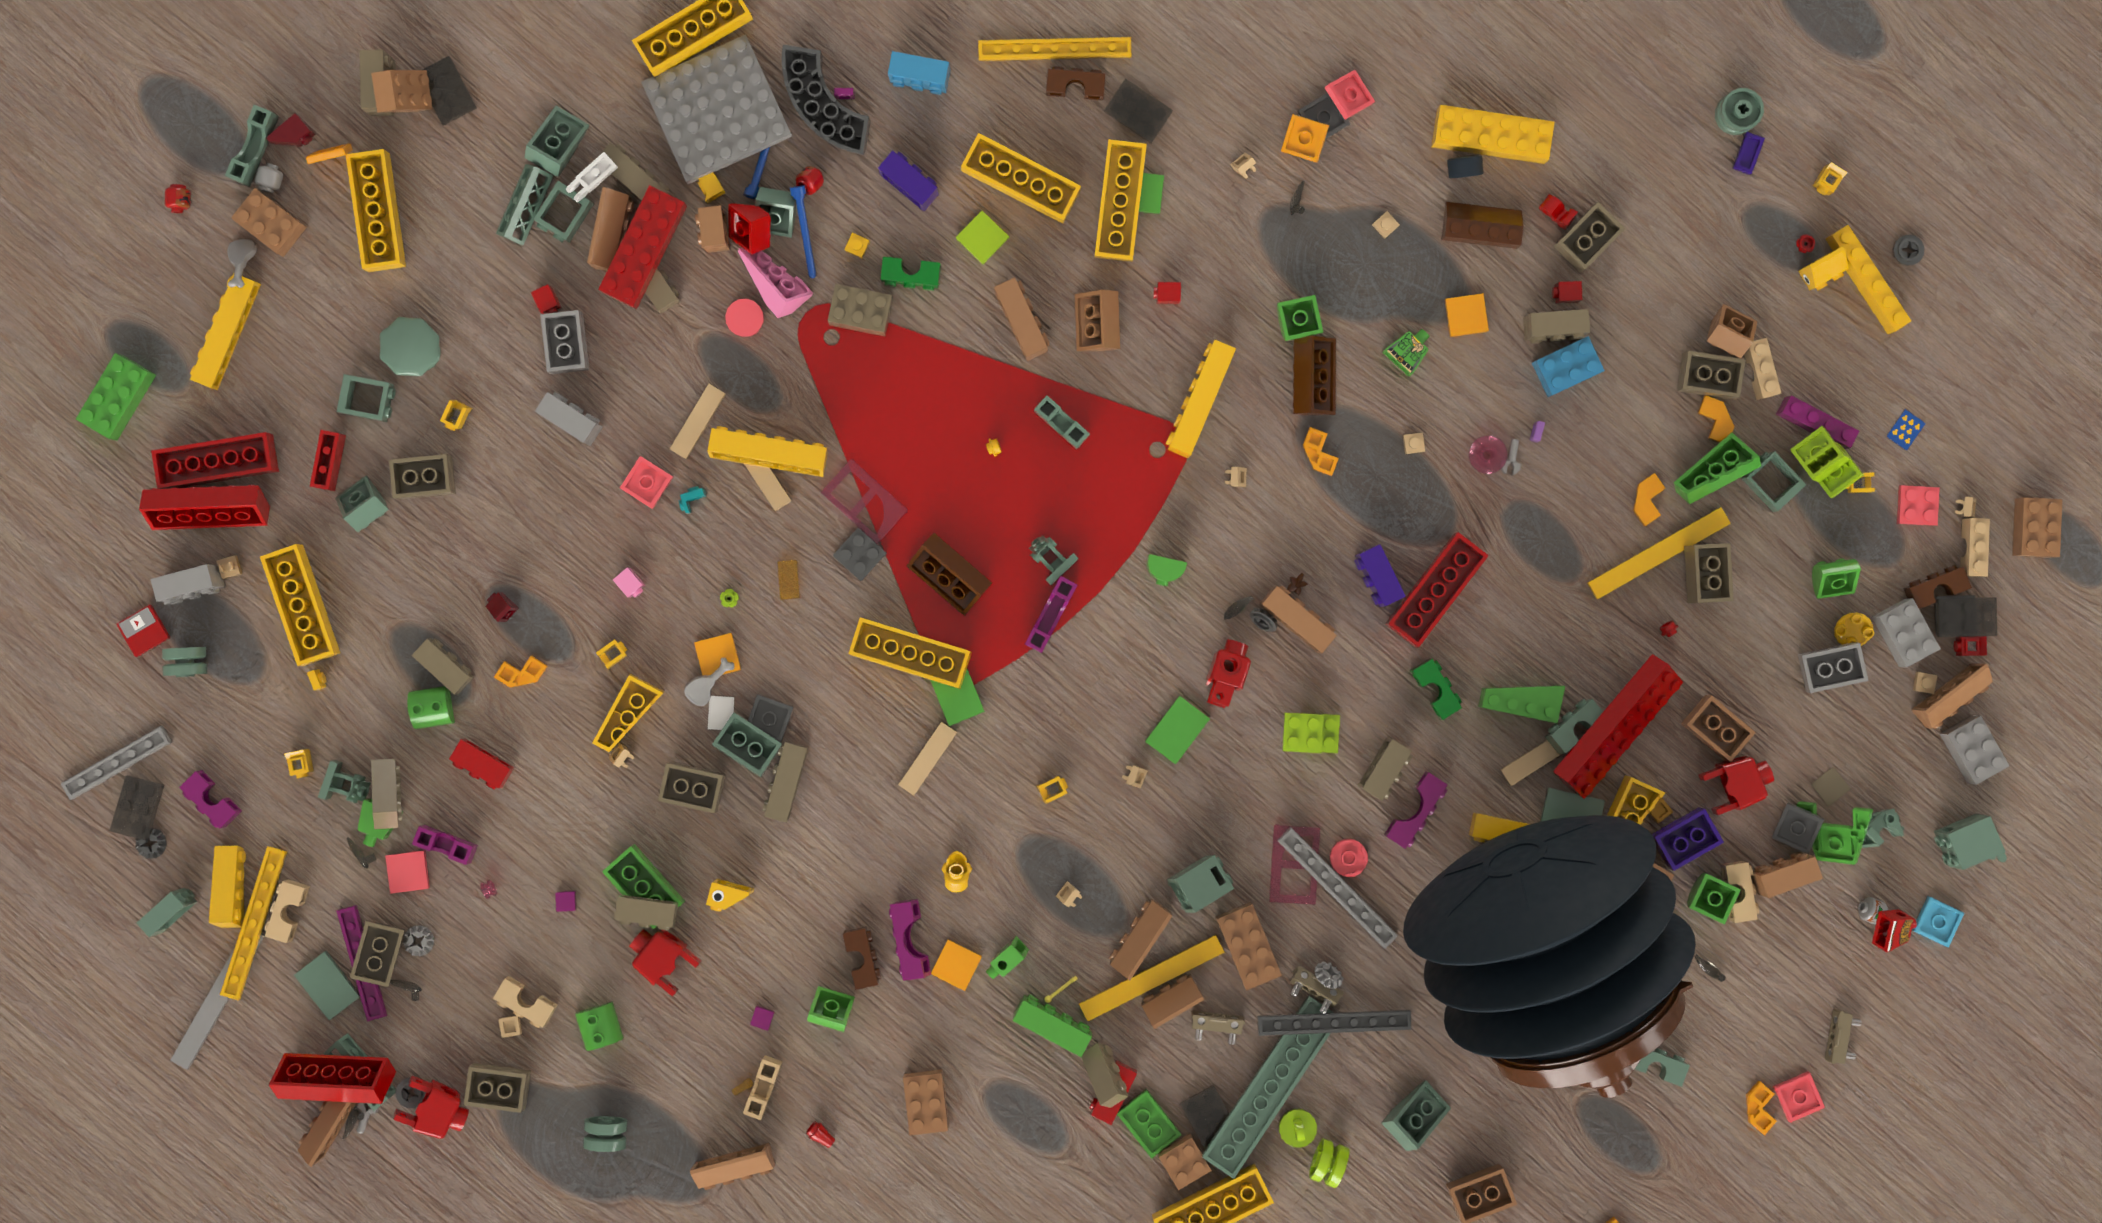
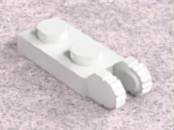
(592, 176)

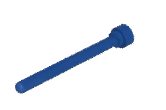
(752, 189)
(798, 193)

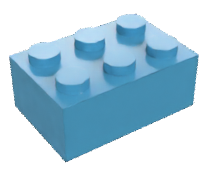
(919, 72)
(1568, 366)

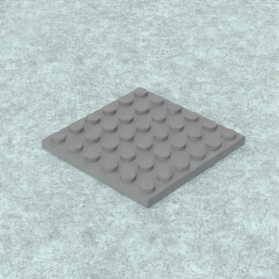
(716, 109)

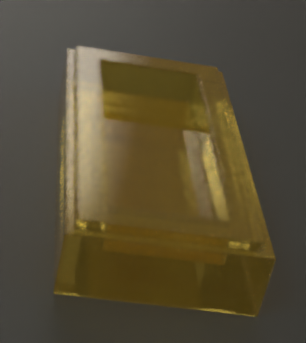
(788, 579)

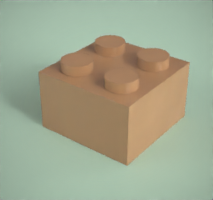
(713, 229)
(1732, 331)
(1184, 1161)

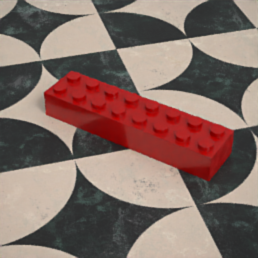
(1618, 726)

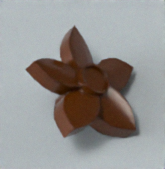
(1296, 584)

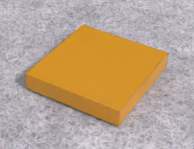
(1305, 138)
(329, 153)
(1466, 315)
(713, 649)
(956, 965)

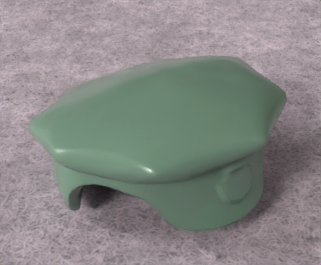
(409, 346)

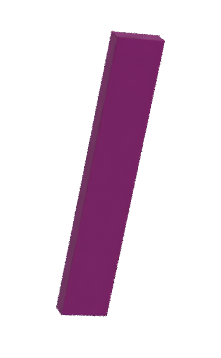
(369, 993)

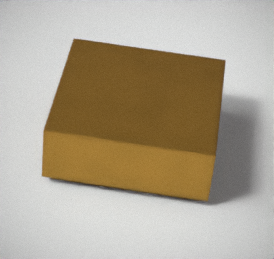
(1660, 811)

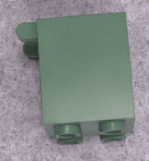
(1970, 842)
(1200, 883)

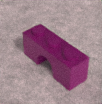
(197, 789)
(452, 846)

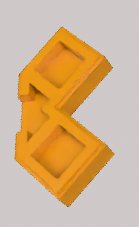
(1716, 411)
(1319, 460)
(1643, 505)
(514, 677)
(1756, 1100)

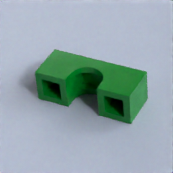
(893, 274)
(1446, 702)

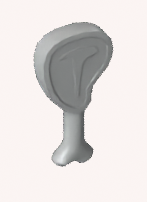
(239, 253)
(699, 688)

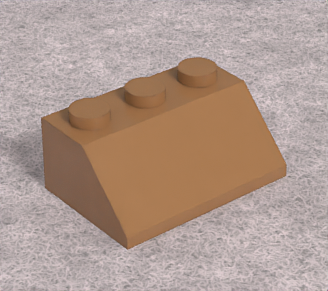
(1097, 321)
(1172, 1000)

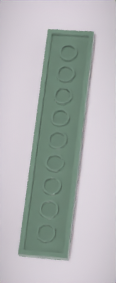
(1264, 1096)

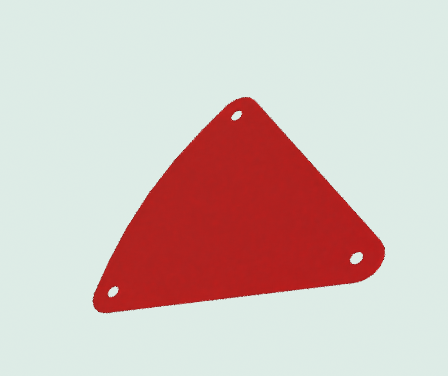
(920, 427)

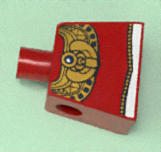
(1892, 929)

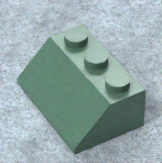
(747, 745)

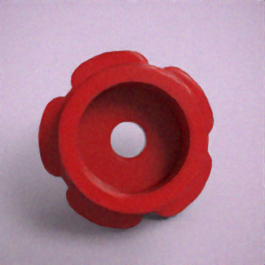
(1810, 243)
(1669, 628)

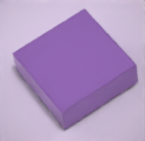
(1537, 431)

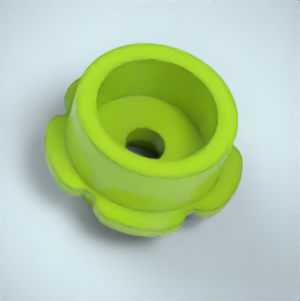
(734, 597)

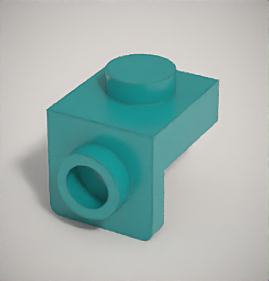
(693, 494)

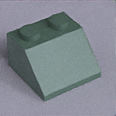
(781, 209)
(361, 504)

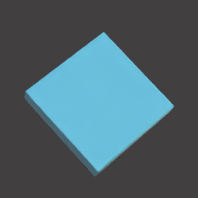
(1938, 921)

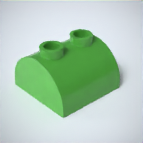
(1299, 318)
(1164, 569)
(1835, 578)
(430, 707)
(1712, 897)
(830, 1009)
(599, 1026)

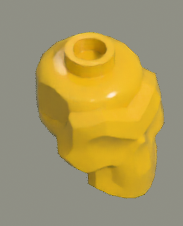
(956, 872)

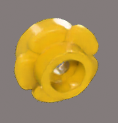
(993, 447)

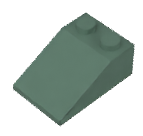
(556, 141)
(1416, 1116)

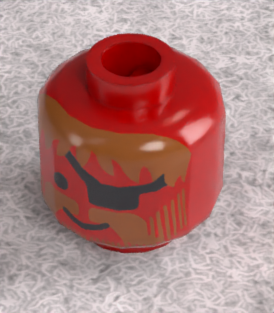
(811, 178)
(177, 198)

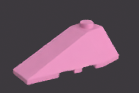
(778, 288)

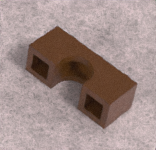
(1060, 79)
(1953, 580)
(867, 974)

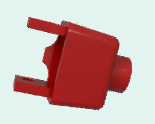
(1224, 681)
(1742, 782)
(658, 956)
(436, 1112)

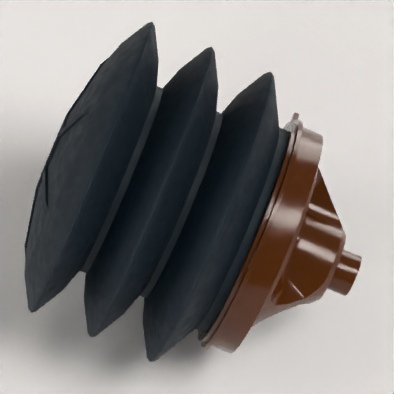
(1557, 951)

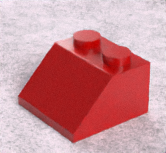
(749, 227)

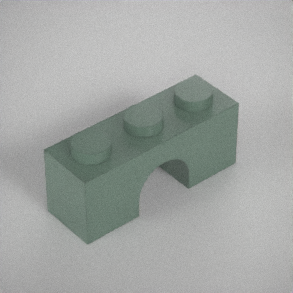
(1061, 422)
(1562, 735)
(1673, 1068)

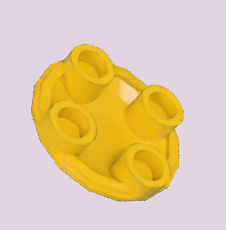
(1854, 628)

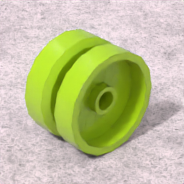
(1329, 1163)

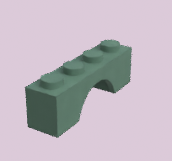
(246, 162)

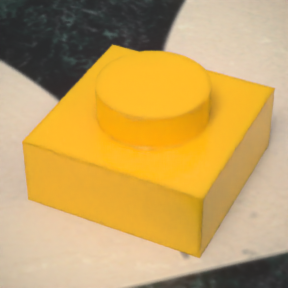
(857, 245)
(317, 679)

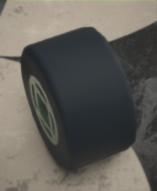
(1465, 166)

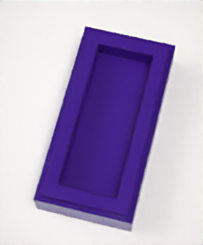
(1748, 153)

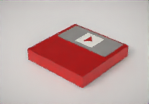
(143, 630)

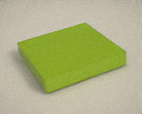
(982, 237)

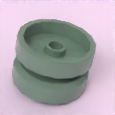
(1739, 111)
(184, 661)
(605, 1133)

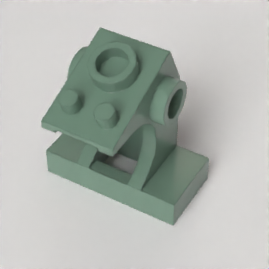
(1040, 547)
(335, 780)
(1882, 819)

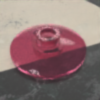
(1497, 452)

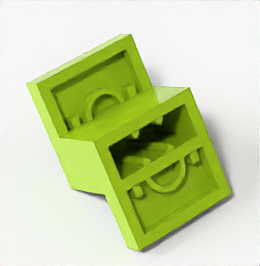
(1826, 462)
(1311, 732)

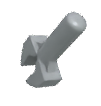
(1512, 458)
(362, 1123)

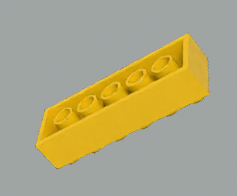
(690, 32)
(1493, 134)
(1020, 178)
(1120, 200)
(375, 210)
(1201, 399)
(767, 452)
(300, 605)
(910, 653)
(1220, 1202)

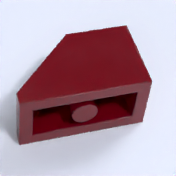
(292, 133)
(501, 607)

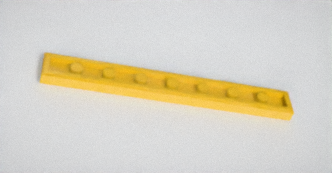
(1054, 48)
(1658, 553)
(253, 923)
(1151, 977)

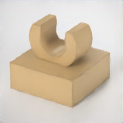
(1243, 163)
(1238, 476)
(1969, 507)
(229, 567)
(619, 755)
(1136, 776)
(1068, 894)

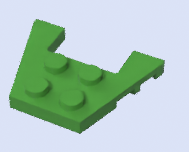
(1840, 842)

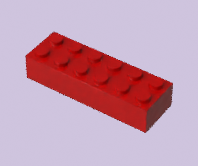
(642, 247)
(215, 461)
(204, 507)
(1436, 589)
(332, 1078)

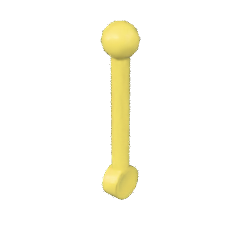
(1048, 999)

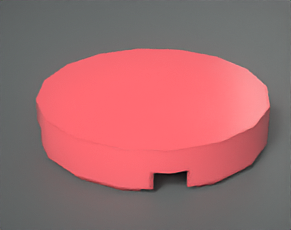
(744, 317)
(1348, 857)

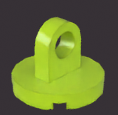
(1297, 1128)

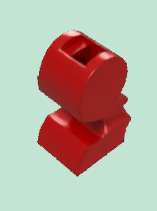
(1556, 210)

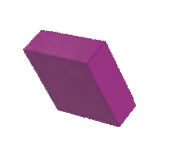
(844, 93)
(565, 901)
(762, 1018)

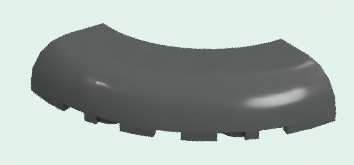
(817, 105)

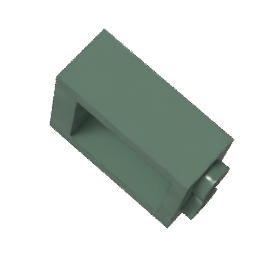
(576, 222)
(347, 392)
(1786, 495)
(167, 912)

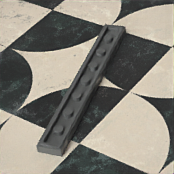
(1334, 1022)

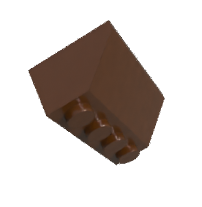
(1482, 225)
(1314, 376)
(949, 574)

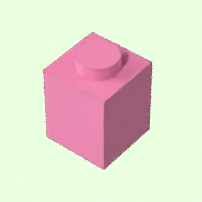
(629, 583)

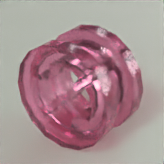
(488, 889)

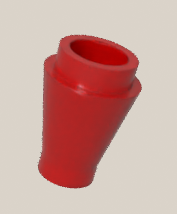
(819, 1134)

